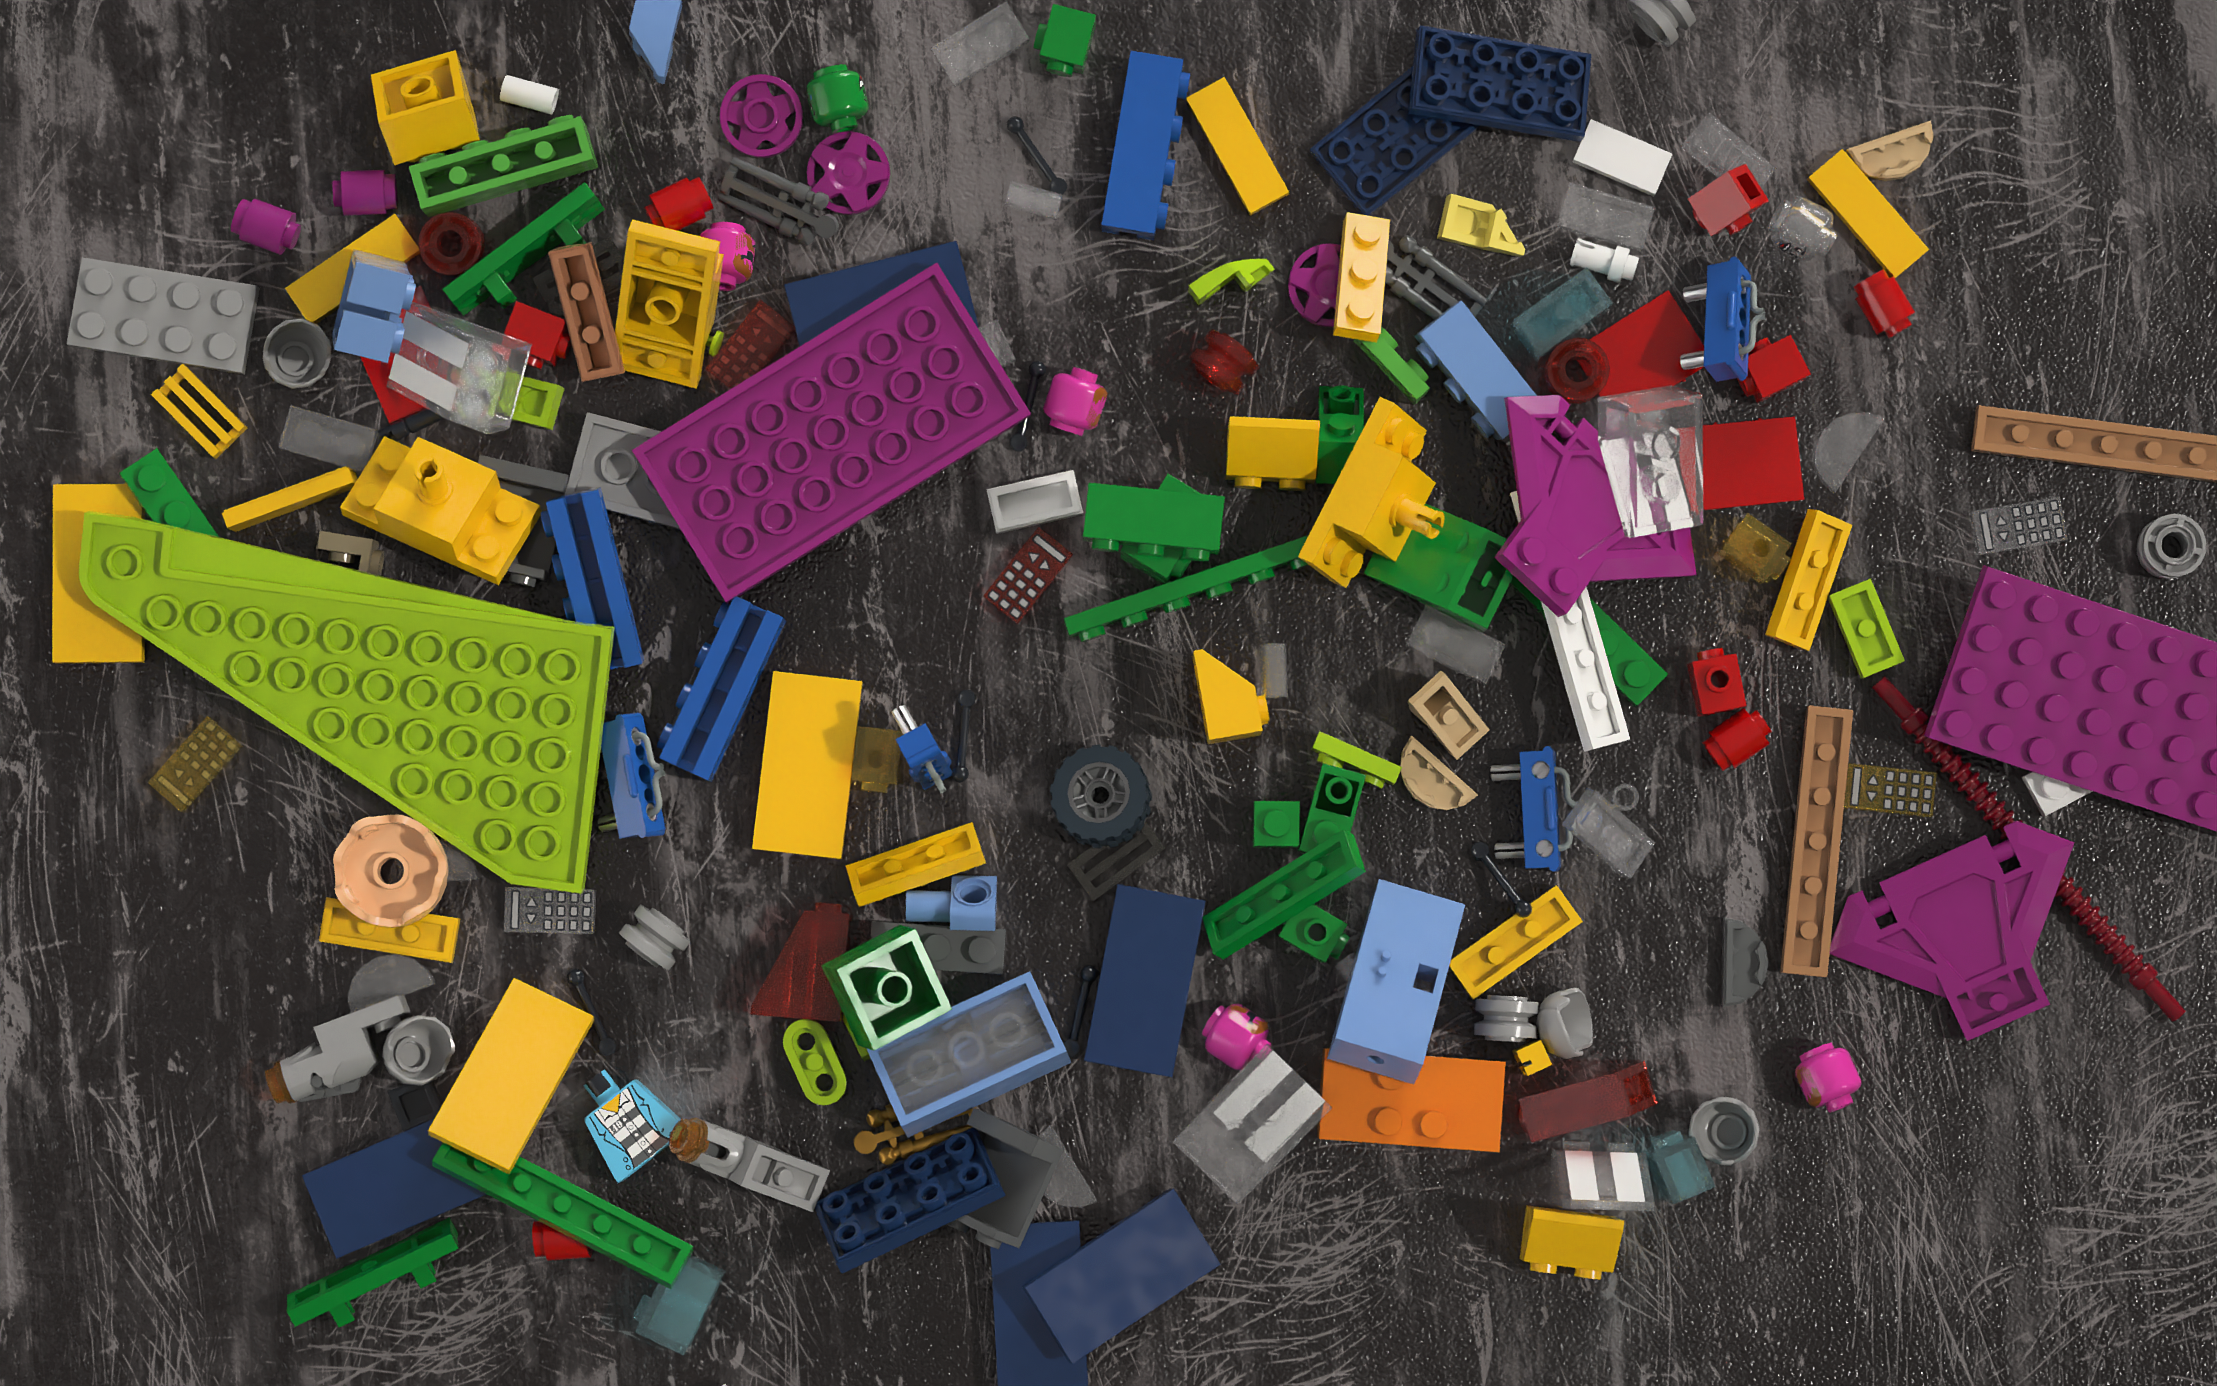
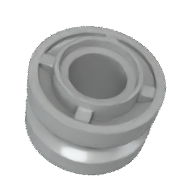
(1662, 18)
(2186, 532)
(654, 937)
(1506, 1018)

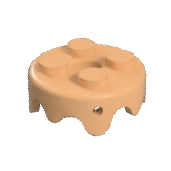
(359, 866)

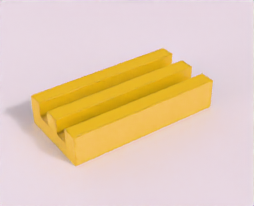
(172, 384)

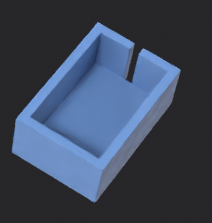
(371, 306)

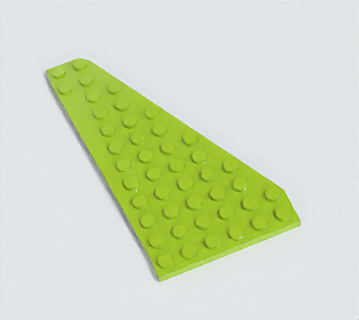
(424, 695)

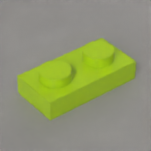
(1865, 628)
(1339, 753)

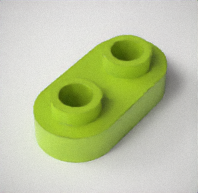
(812, 1063)

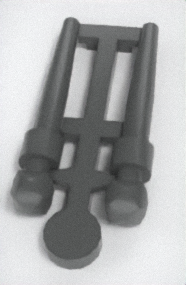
(824, 226)
(1424, 257)

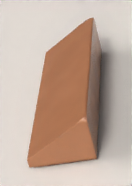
(586, 311)

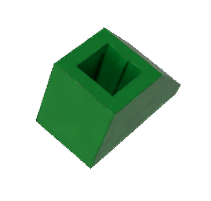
(1340, 427)
(1331, 805)

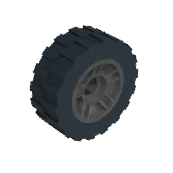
(1076, 789)

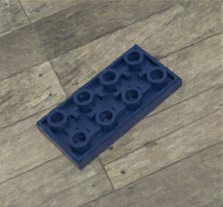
(1500, 83)
(1385, 147)
(834, 296)
(1144, 980)
(384, 1190)
(908, 1199)
(1121, 1275)
(1023, 1343)

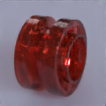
(431, 237)
(1591, 356)
(1224, 362)

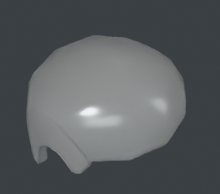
(296, 353)
(1565, 1023)
(418, 1050)
(1725, 1130)

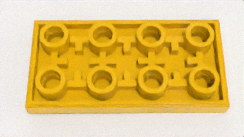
(78, 626)
(807, 765)
(511, 1076)

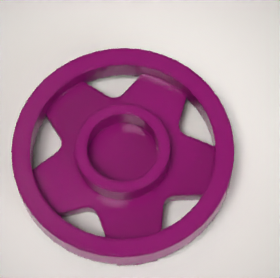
(761, 116)
(849, 172)
(1317, 282)

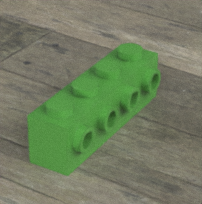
(503, 166)

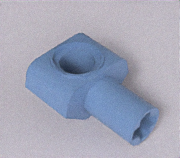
(967, 906)

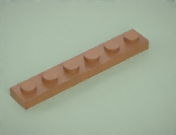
(2095, 443)
(1816, 841)

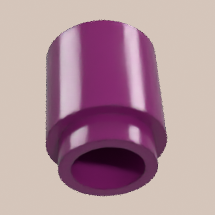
(365, 192)
(265, 225)

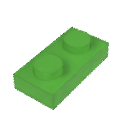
(1405, 375)

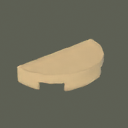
(1894, 154)
(1431, 780)

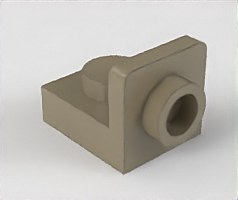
(345, 548)

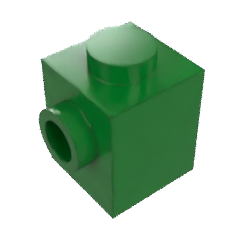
(1065, 40)
(1315, 933)

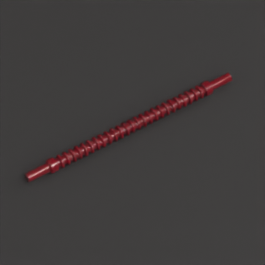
(2141, 975)

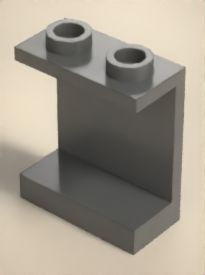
(538, 486)
(1024, 1170)

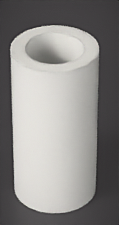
(529, 94)

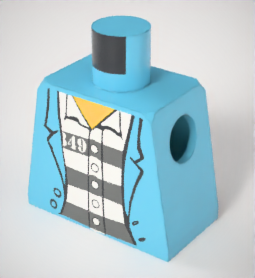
(628, 1124)

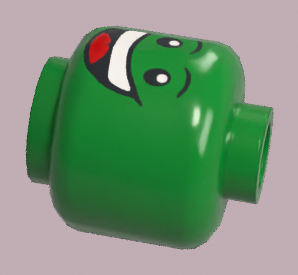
(837, 98)

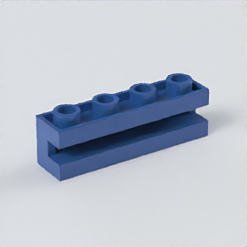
(1143, 144)
(592, 570)
(721, 689)

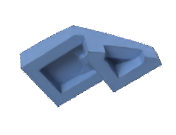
(653, 32)

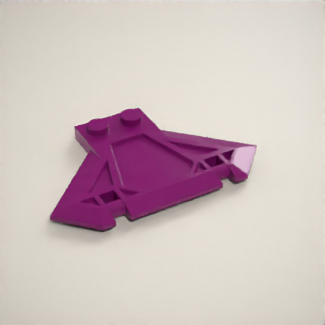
(1570, 513)
(1964, 926)

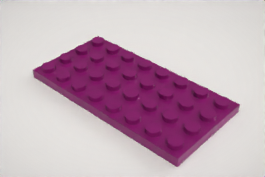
(831, 432)
(2084, 697)

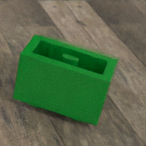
(1449, 572)

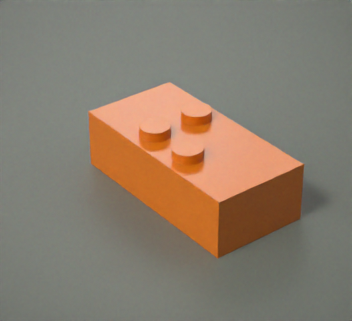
(1448, 1106)

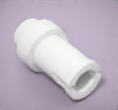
(1605, 260)

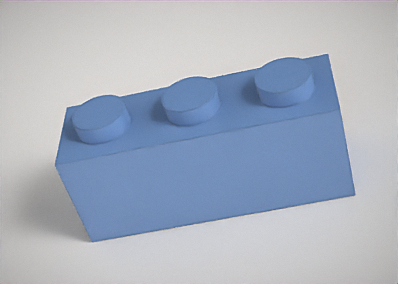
(1473, 366)

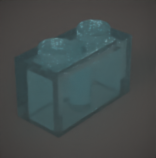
(1561, 314)
(1678, 1166)
(676, 1313)

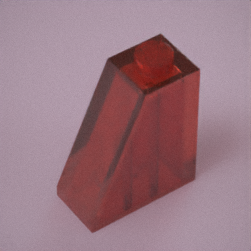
(797, 980)
(1587, 1102)

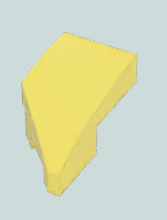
(1477, 226)

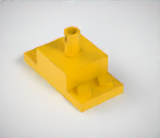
(667, 302)
(1374, 498)
(442, 507)

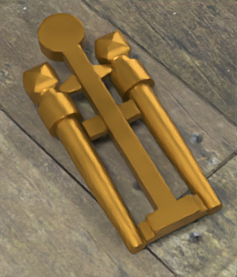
(866, 1141)

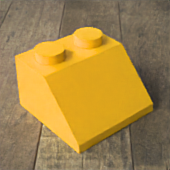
(424, 108)
(1272, 452)
(1227, 701)
(1570, 1240)

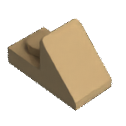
(1448, 715)

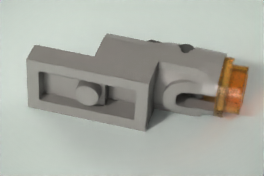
(340, 1059)
(748, 1162)

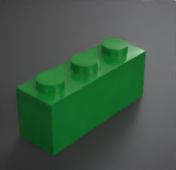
(1153, 521)

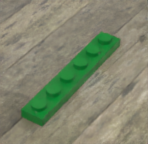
(1175, 594)
(573, 1214)

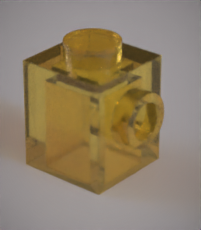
(1756, 549)
(876, 759)

